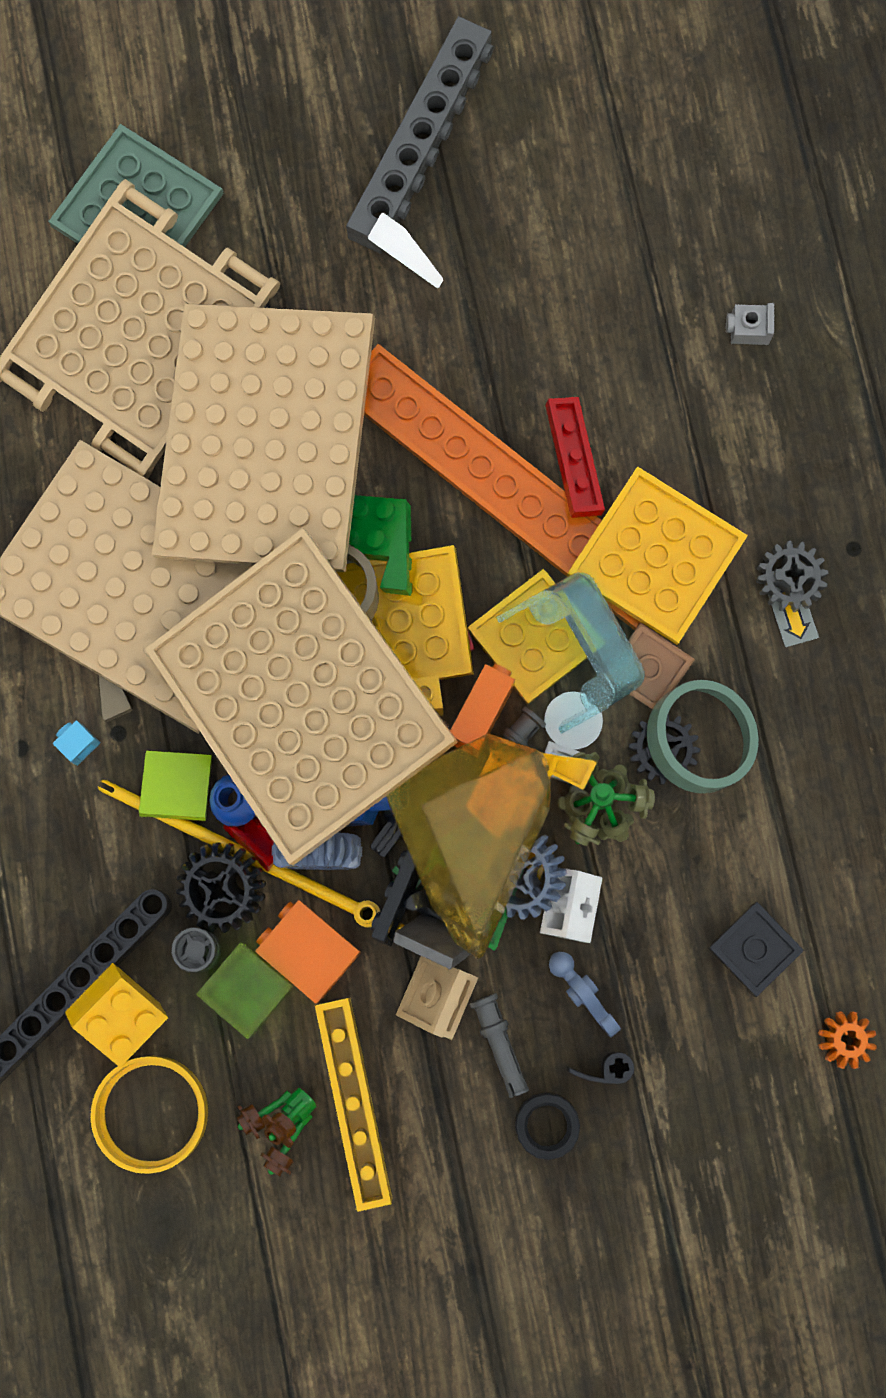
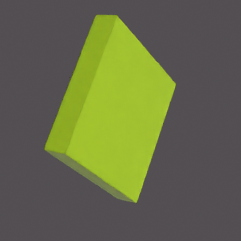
(175, 785)

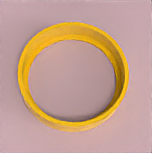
(101, 1132)

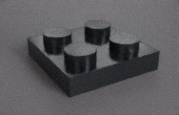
(755, 949)

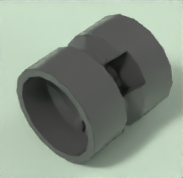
(196, 950)

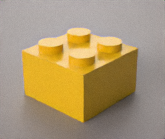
(116, 1015)

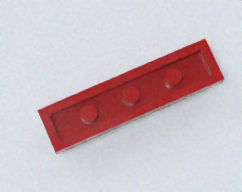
(574, 457)

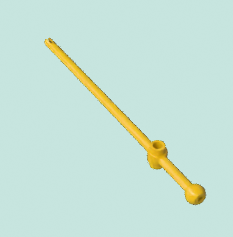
(282, 873)

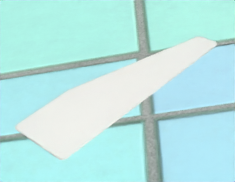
(399, 244)

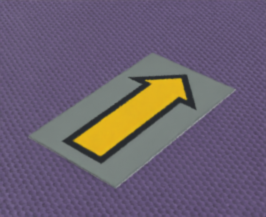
(795, 626)

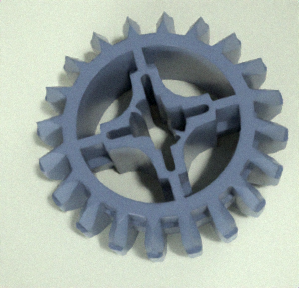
(338, 853)
(530, 883)

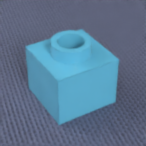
(75, 742)

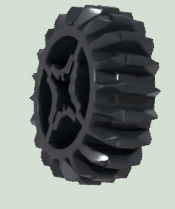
(233, 893)

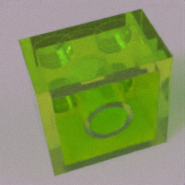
(245, 990)

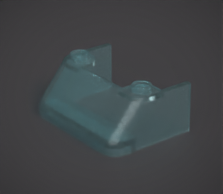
(599, 635)

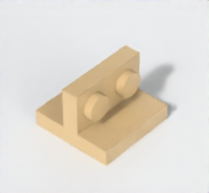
(436, 998)

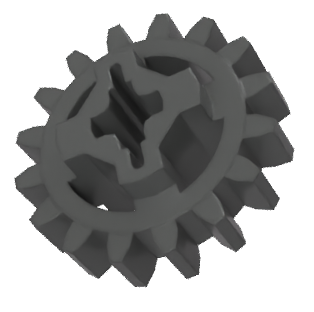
(778, 578)

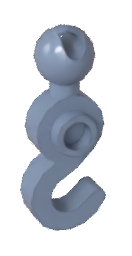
(582, 991)

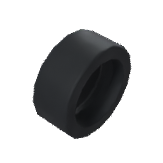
(570, 1137)

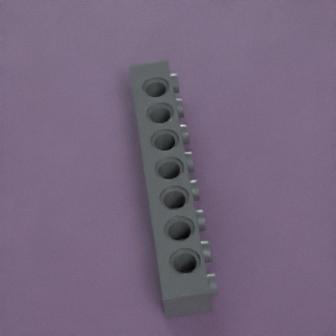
(463, 40)

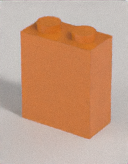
(483, 704)
(306, 950)

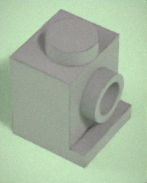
(746, 333)

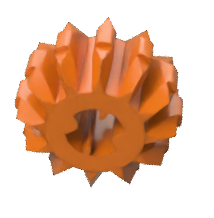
(838, 1048)

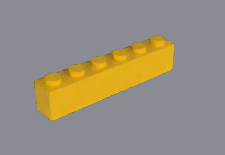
(353, 1104)

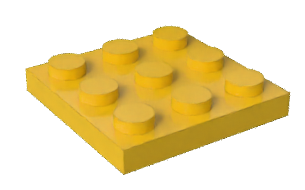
(529, 649)

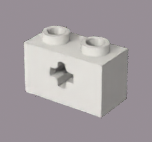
(576, 910)

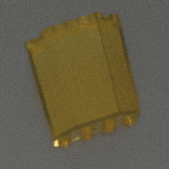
(472, 830)

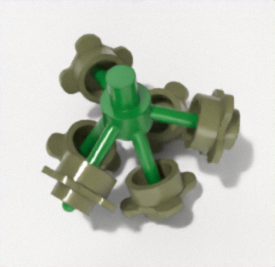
(612, 786)

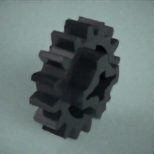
(683, 741)

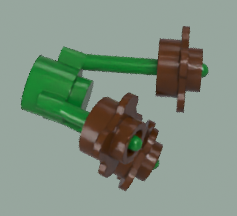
(279, 1127)

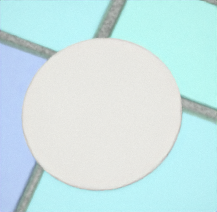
(564, 707)

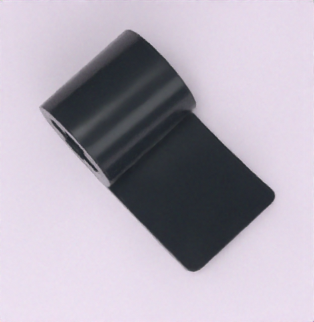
(609, 1076)

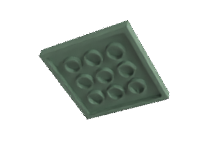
(152, 173)

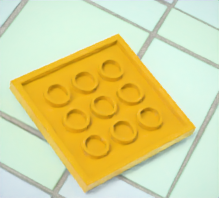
(658, 555)
(428, 626)

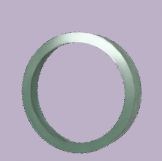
(665, 759)

